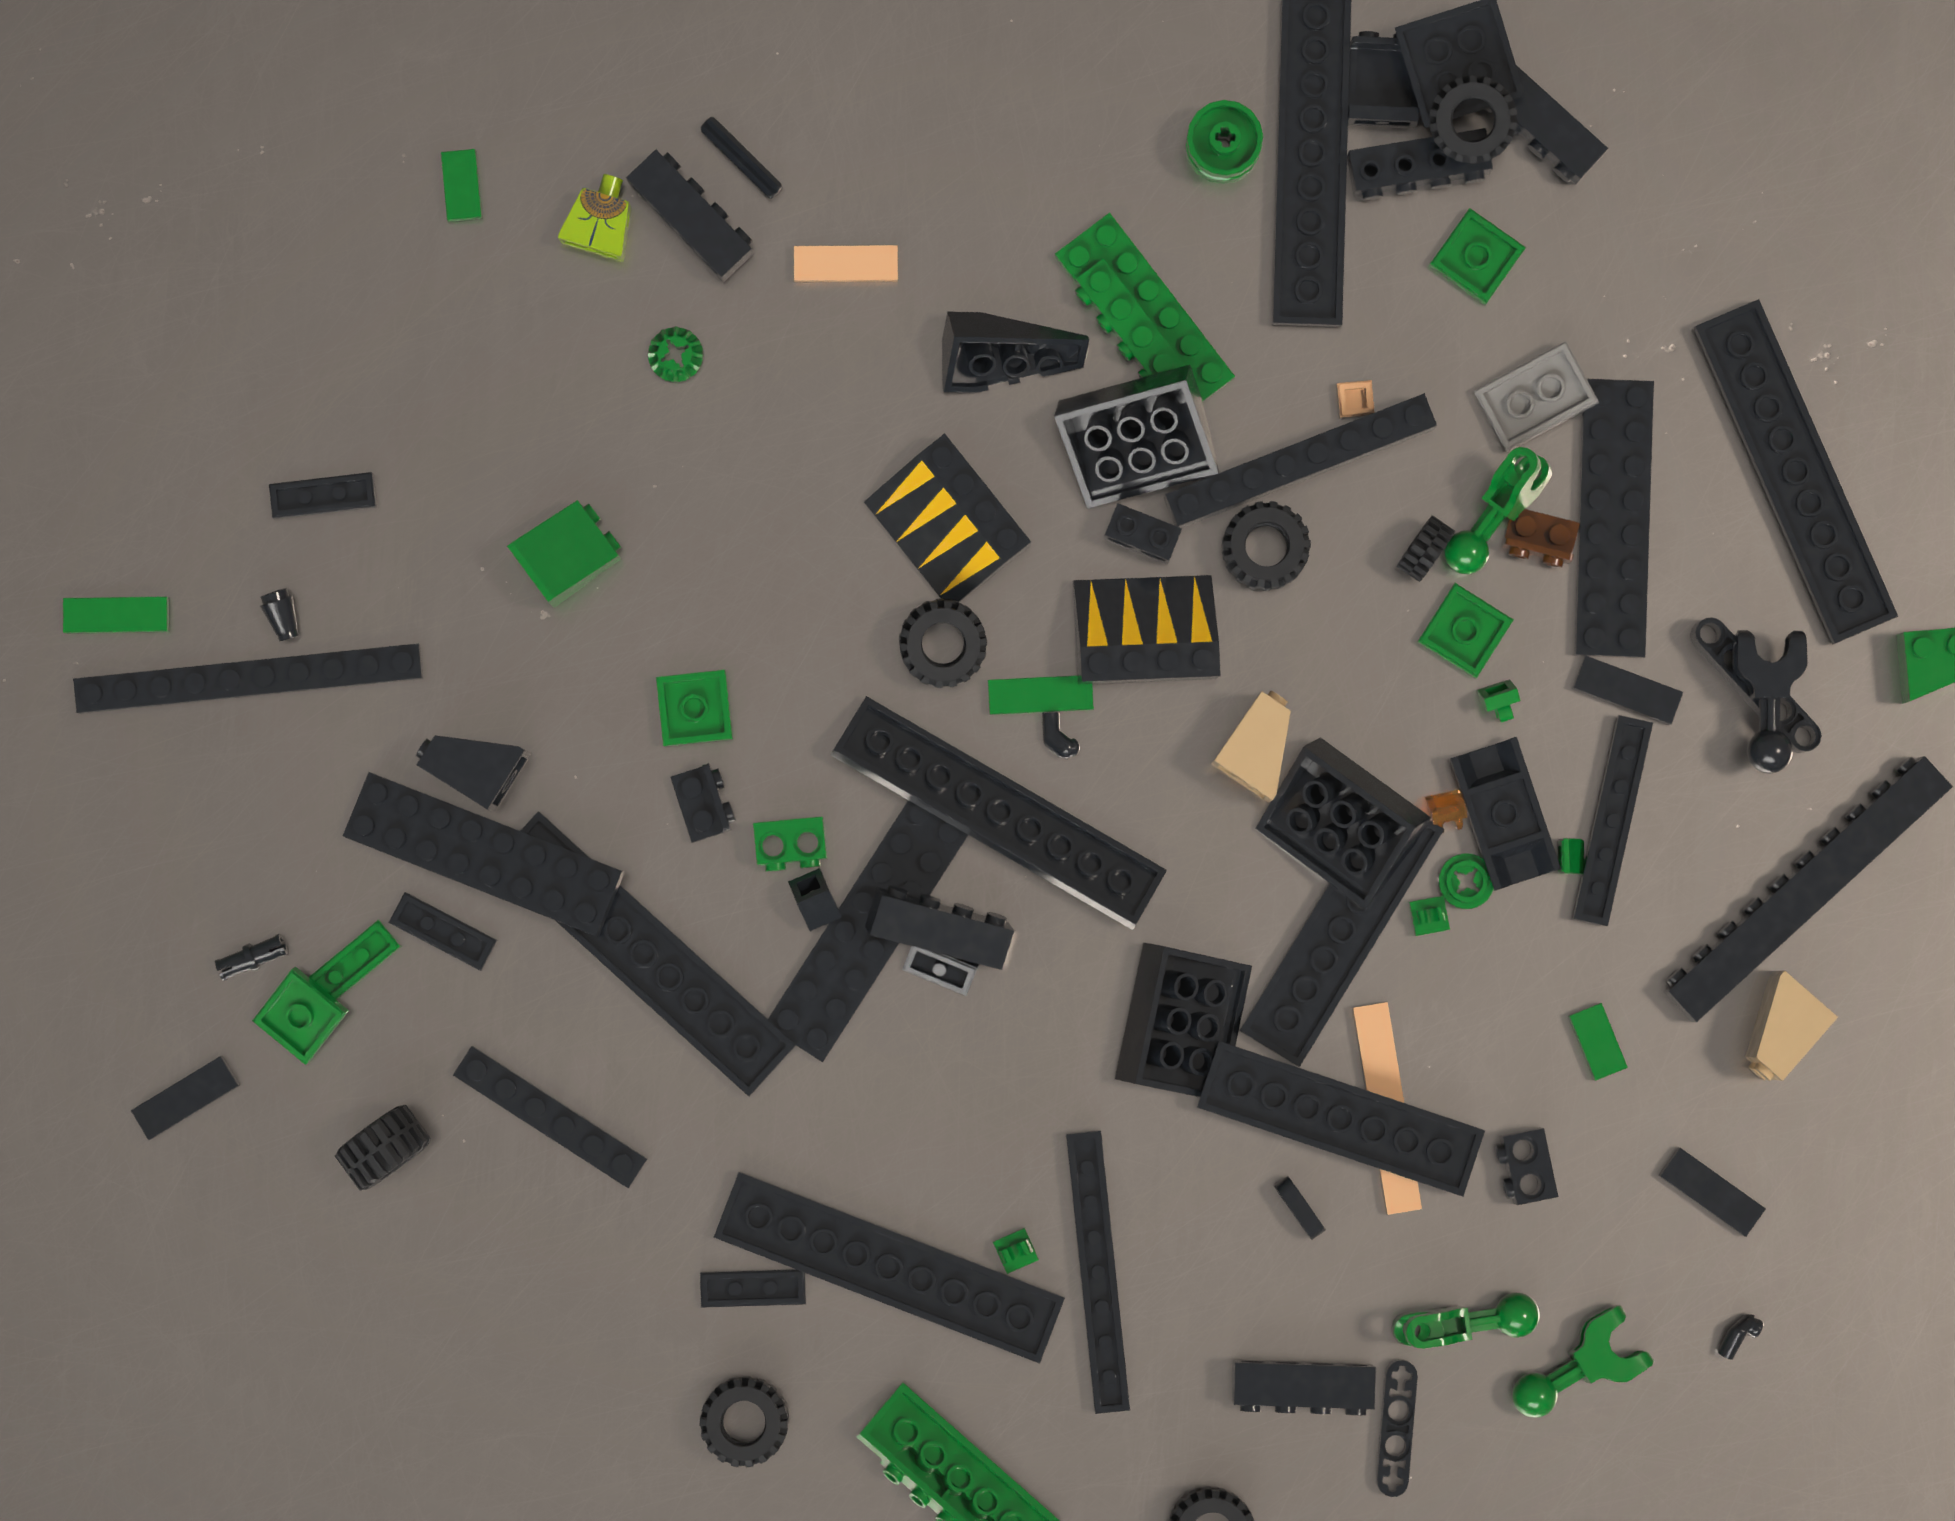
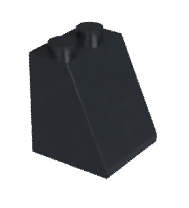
(473, 767)

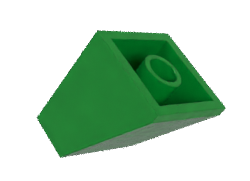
(566, 552)

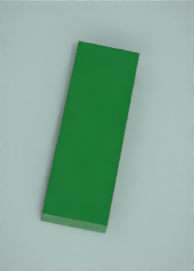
(115, 615)
(1039, 695)
(356, 960)

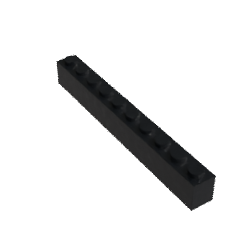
(1808, 888)

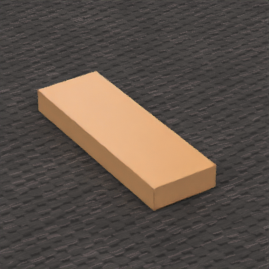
(846, 263)

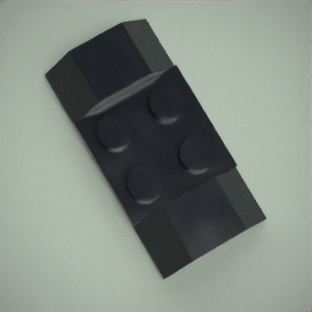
(1505, 813)

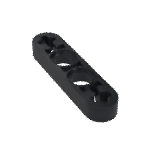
(1391, 1427)

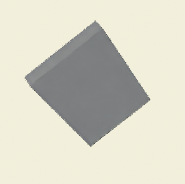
(1536, 396)

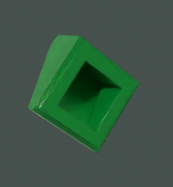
(1571, 855)

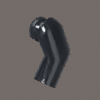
(1055, 739)
(1737, 1333)

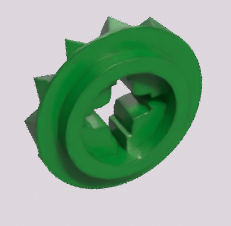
(691, 358)
(1449, 882)

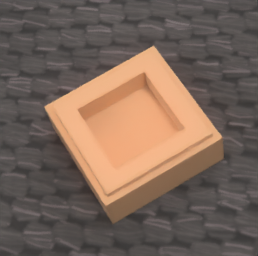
(1355, 399)

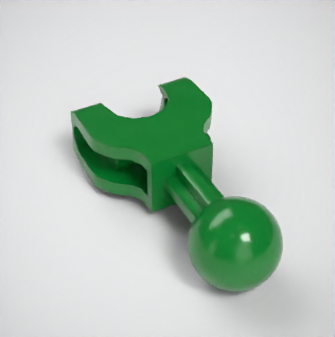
(1508, 495)
(1514, 1316)
(1591, 1360)

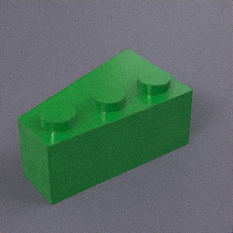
(1925, 661)

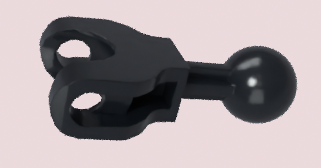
(1769, 683)

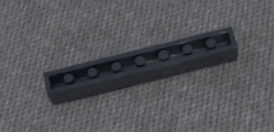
(1300, 461)

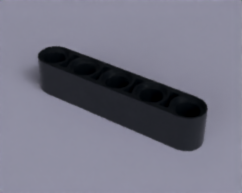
(1715, 653)

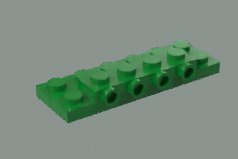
(1139, 307)
(944, 1465)

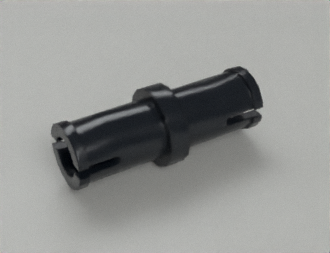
(251, 957)

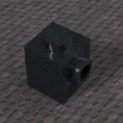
(815, 906)

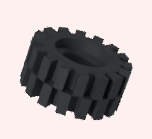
(1425, 548)

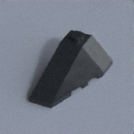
(996, 349)

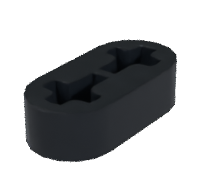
(1299, 1208)

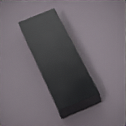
(322, 495)
(1628, 690)
(443, 931)
(185, 1098)
(1712, 1192)
(752, 1288)

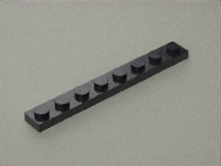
(1098, 1272)

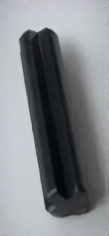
(741, 157)

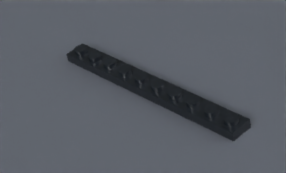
(248, 678)

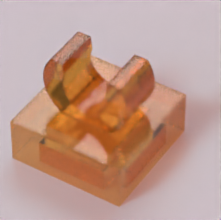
(1447, 808)

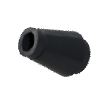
(280, 613)

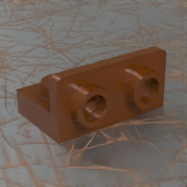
(1541, 536)

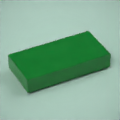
(461, 185)
(1598, 1041)

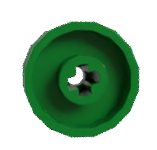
(1227, 121)

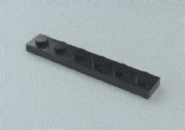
(1612, 820)
(550, 1117)

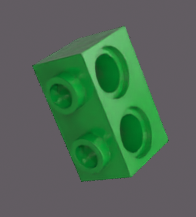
(790, 832)

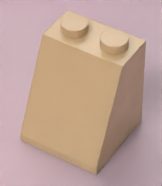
(1257, 746)
(1785, 1027)

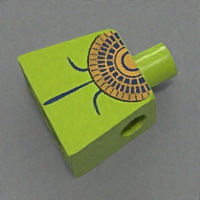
(599, 220)

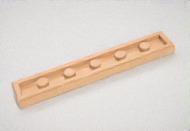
(1383, 1078)

